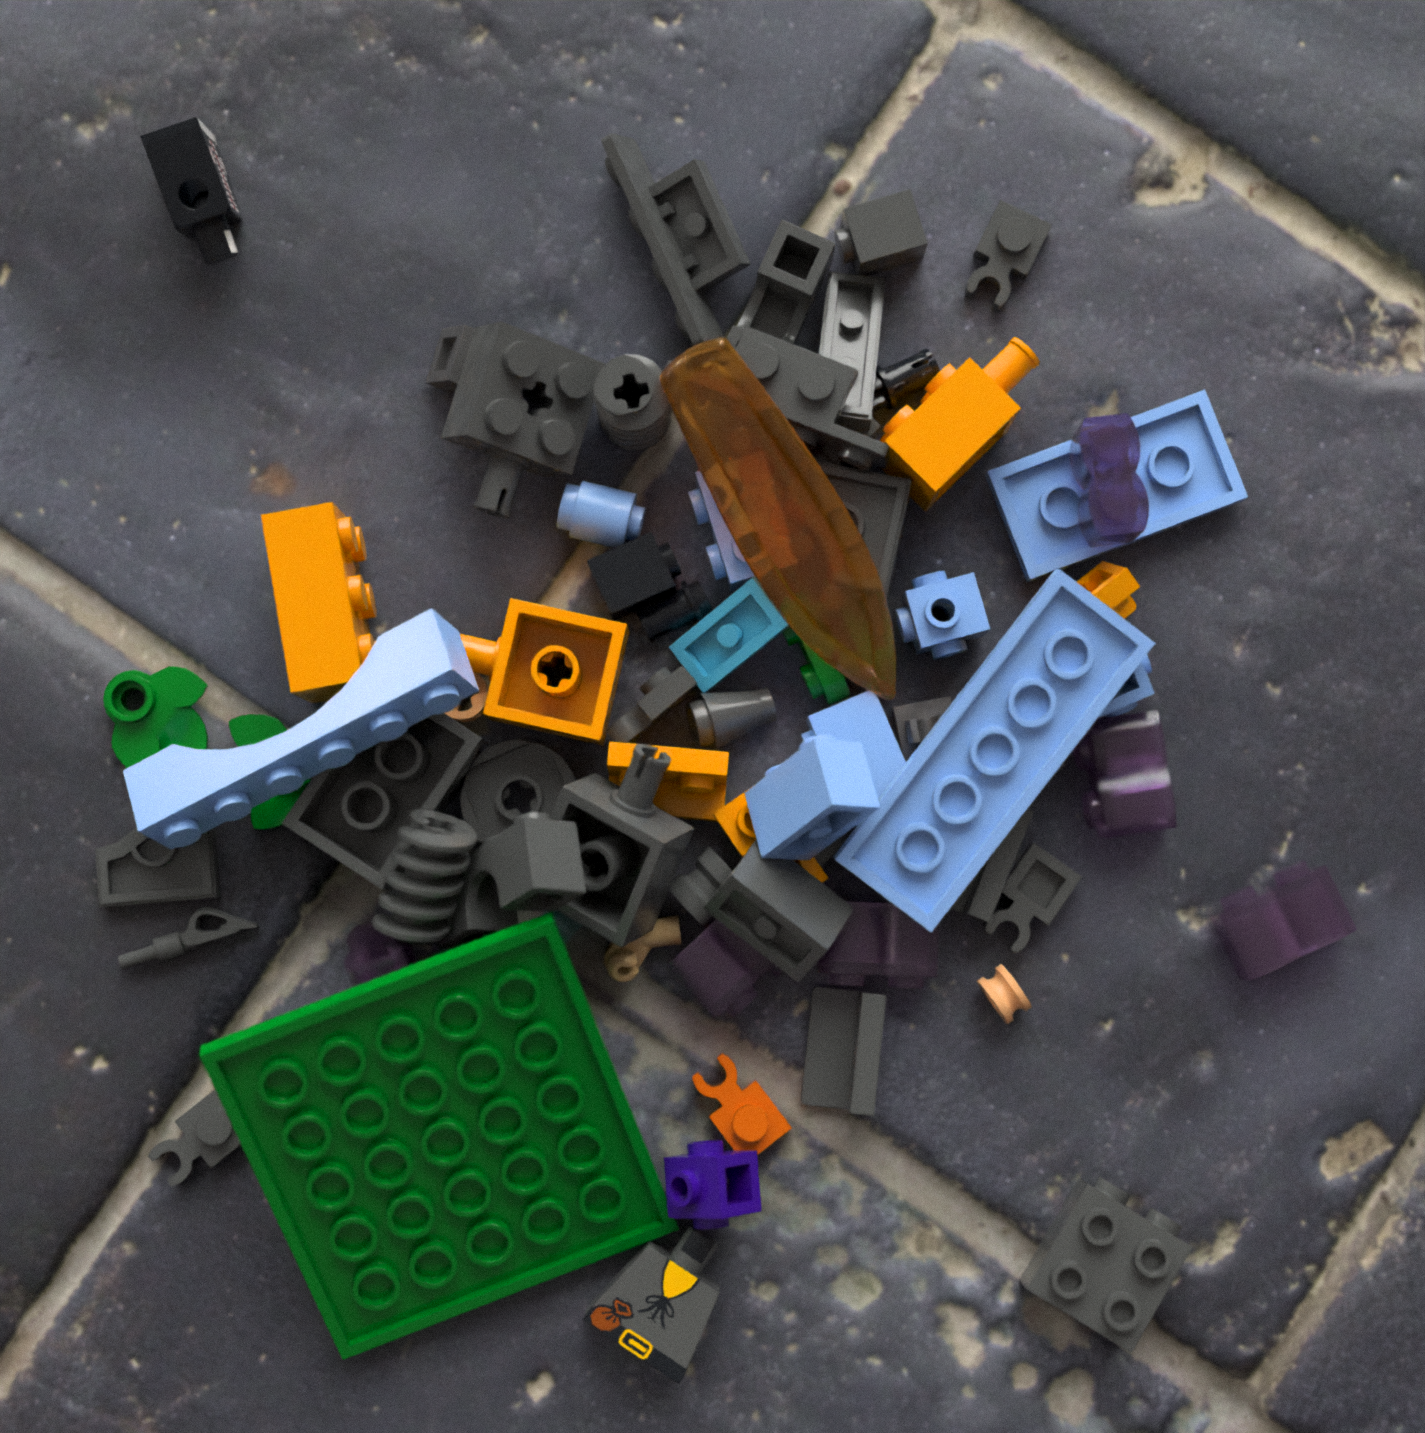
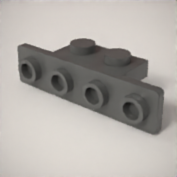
(684, 230)
(810, 395)

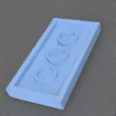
(1180, 464)

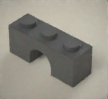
(786, 284)
(522, 868)

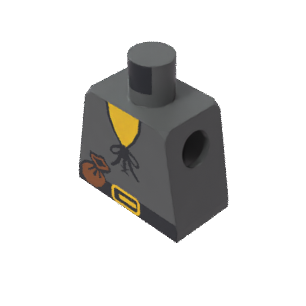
(660, 1302)

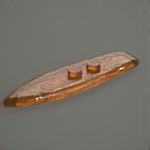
(783, 514)

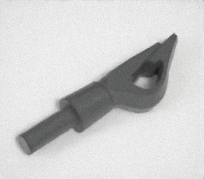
(179, 943)

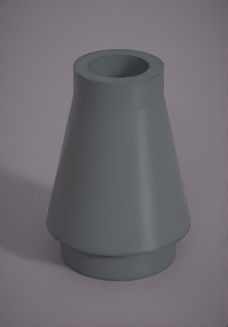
(728, 715)

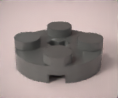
(500, 767)

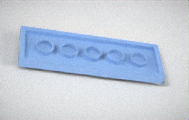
(994, 749)

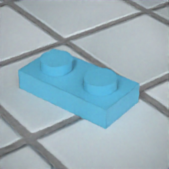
(729, 635)

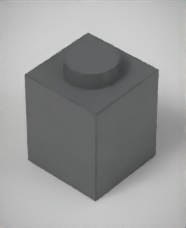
(881, 234)

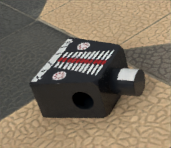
(189, 165)

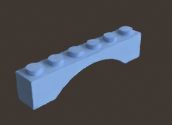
(404, 679)

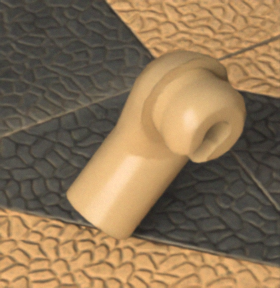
(625, 962)

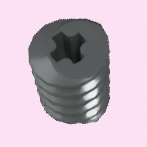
(625, 380)
(429, 879)

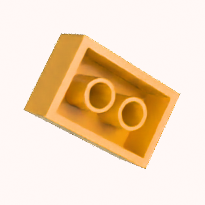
(319, 597)

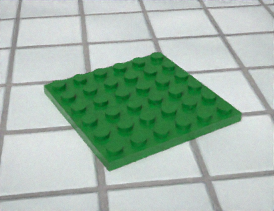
(441, 1135)

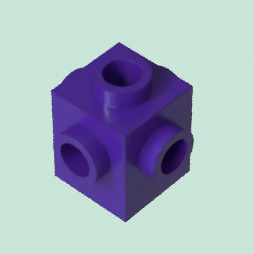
(700, 1186)

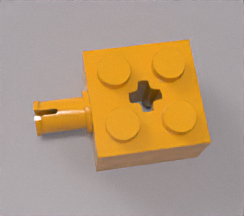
(956, 422)
(536, 639)

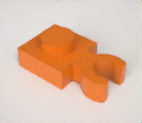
(746, 1115)

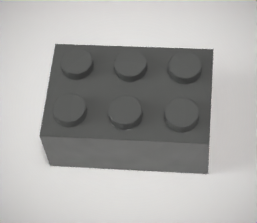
(362, 805)

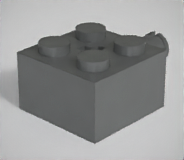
(515, 433)
(624, 846)

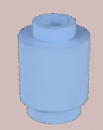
(600, 514)

